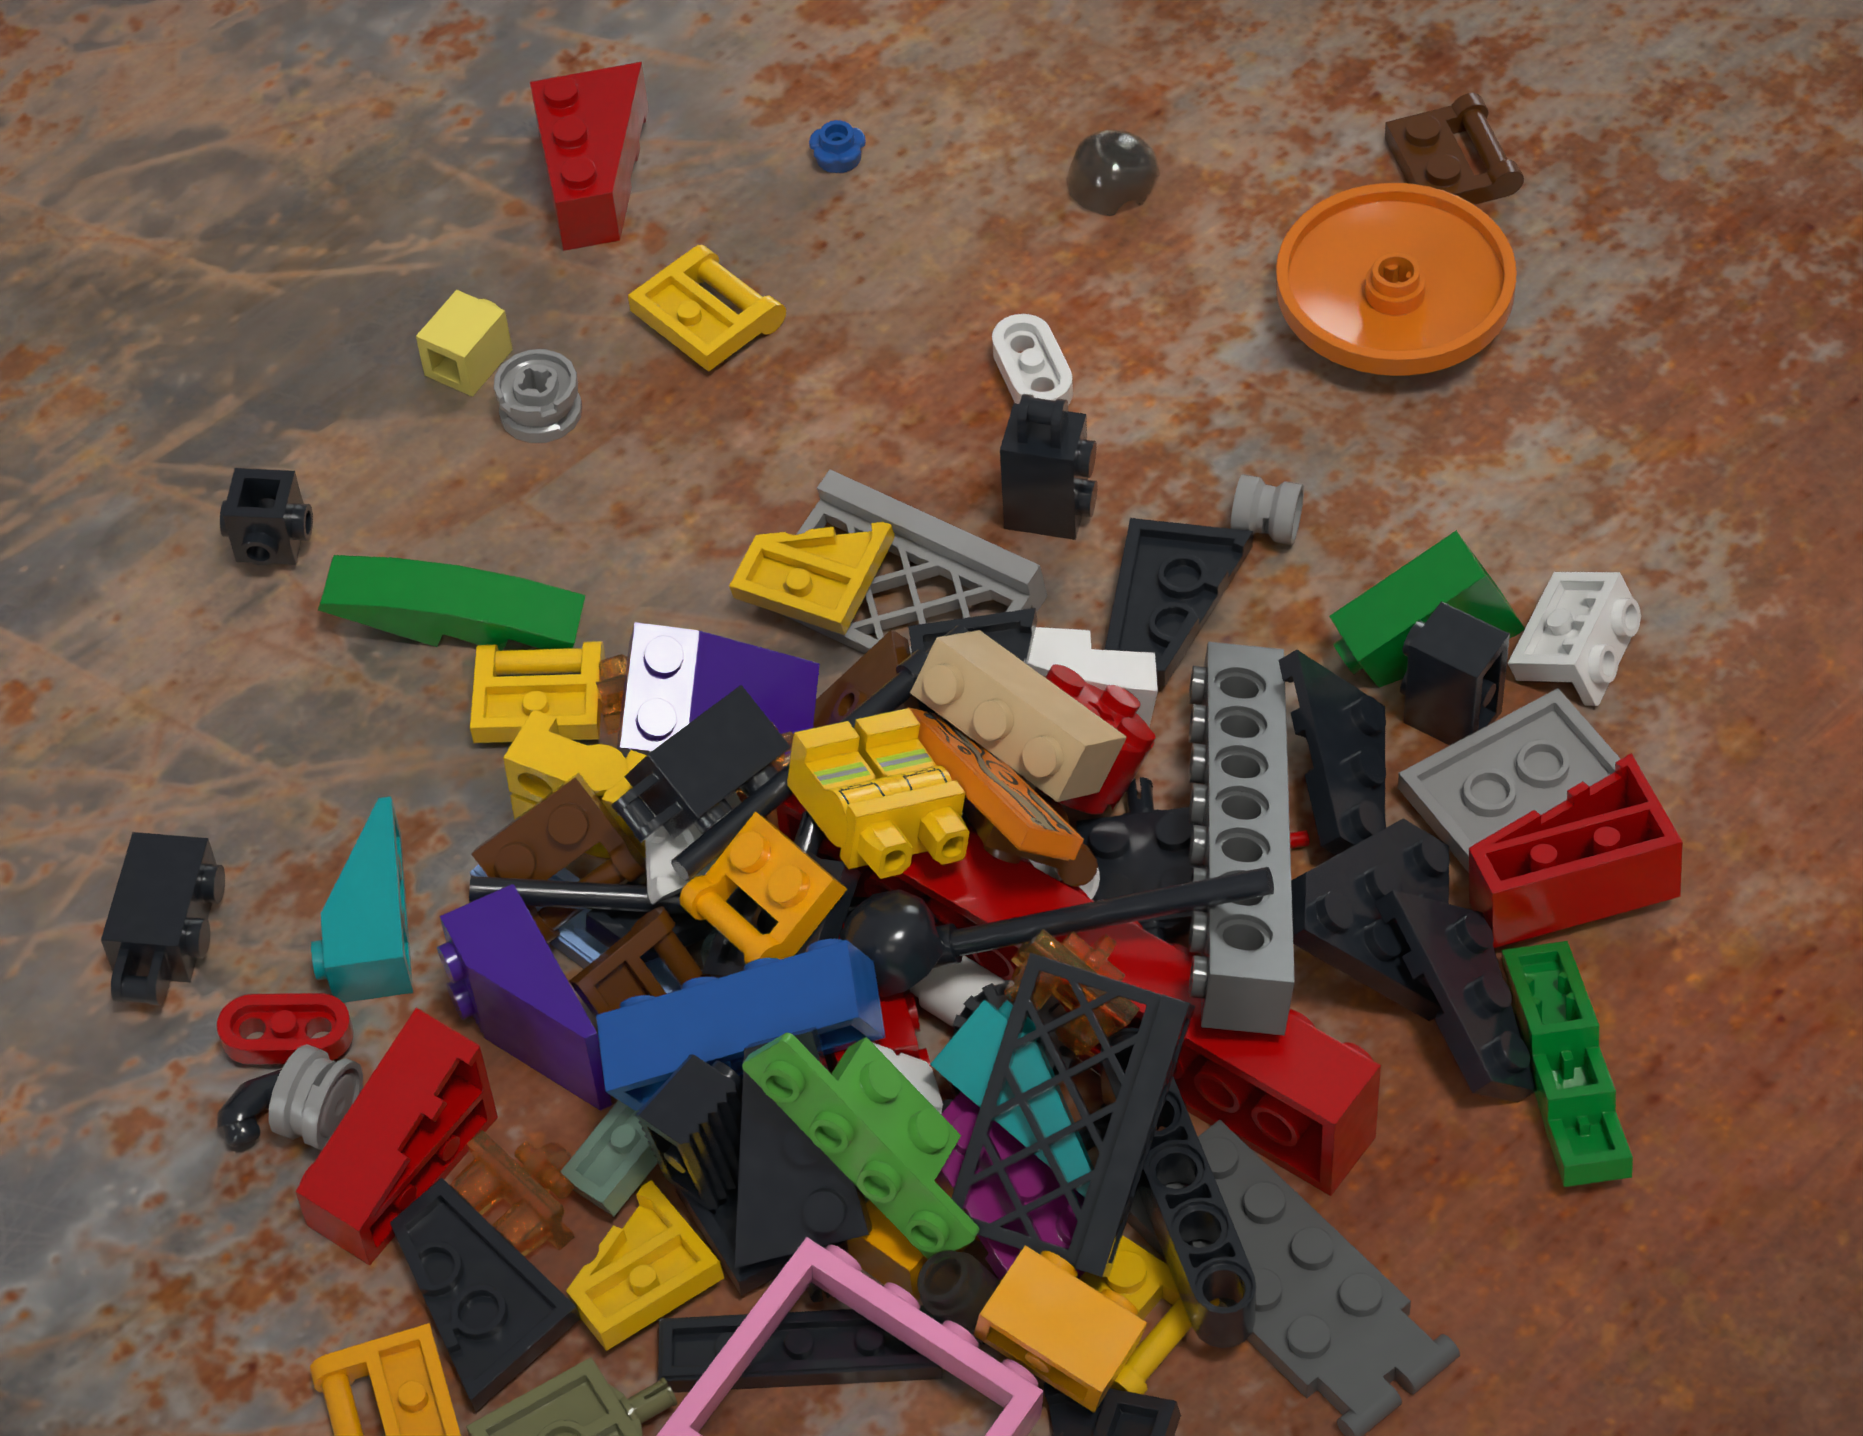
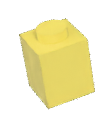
(464, 342)

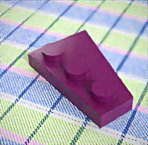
(989, 1197)

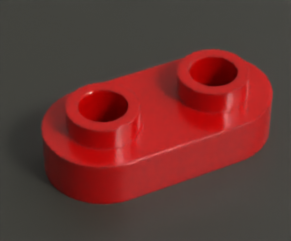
(287, 1024)

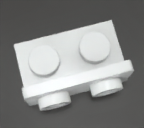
(1578, 633)

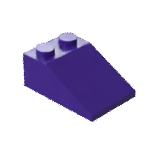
(686, 671)
(519, 993)

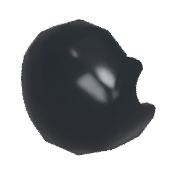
(898, 936)

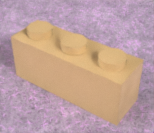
(1018, 715)

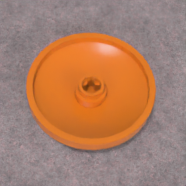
(1395, 279)

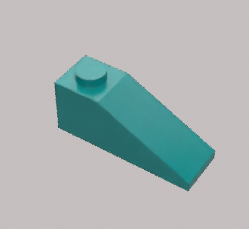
(366, 917)
(969, 1064)

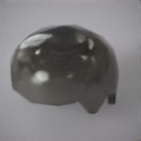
(1111, 171)

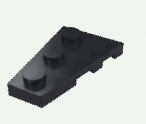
(788, 1182)

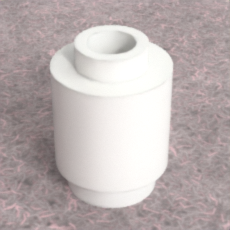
(950, 986)

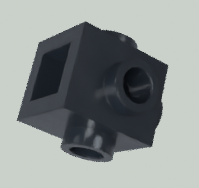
(265, 516)

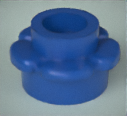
(837, 146)

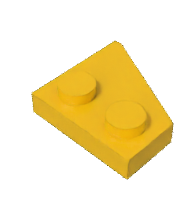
(812, 573)
(642, 1271)

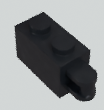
(1047, 469)
(701, 767)
(160, 914)

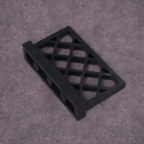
(1130, 1126)

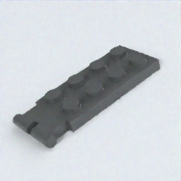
(1319, 1302)

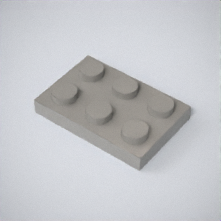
(1506, 772)

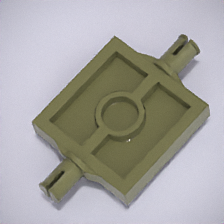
(576, 1405)

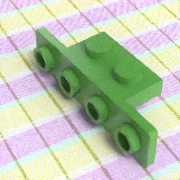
(873, 1131)

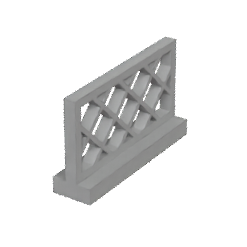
(937, 551)

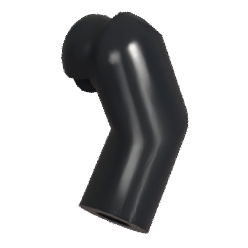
(239, 1111)

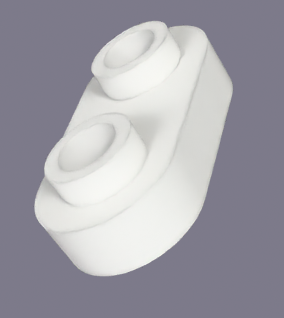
(1041, 365)

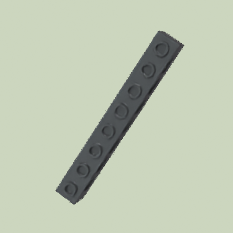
(1243, 827)

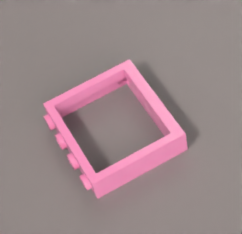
(887, 1307)

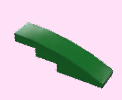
(438, 598)
(1567, 1064)

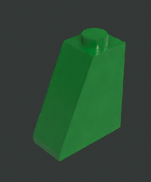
(1381, 617)

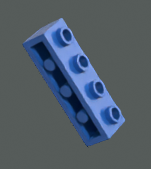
(718, 1017)

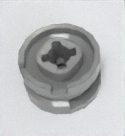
(538, 396)
(313, 1095)

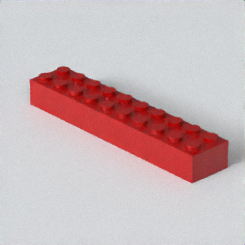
(1285, 1096)

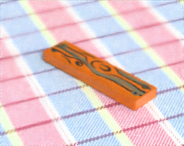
(998, 791)

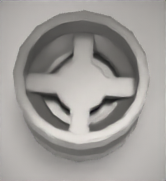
(1268, 508)

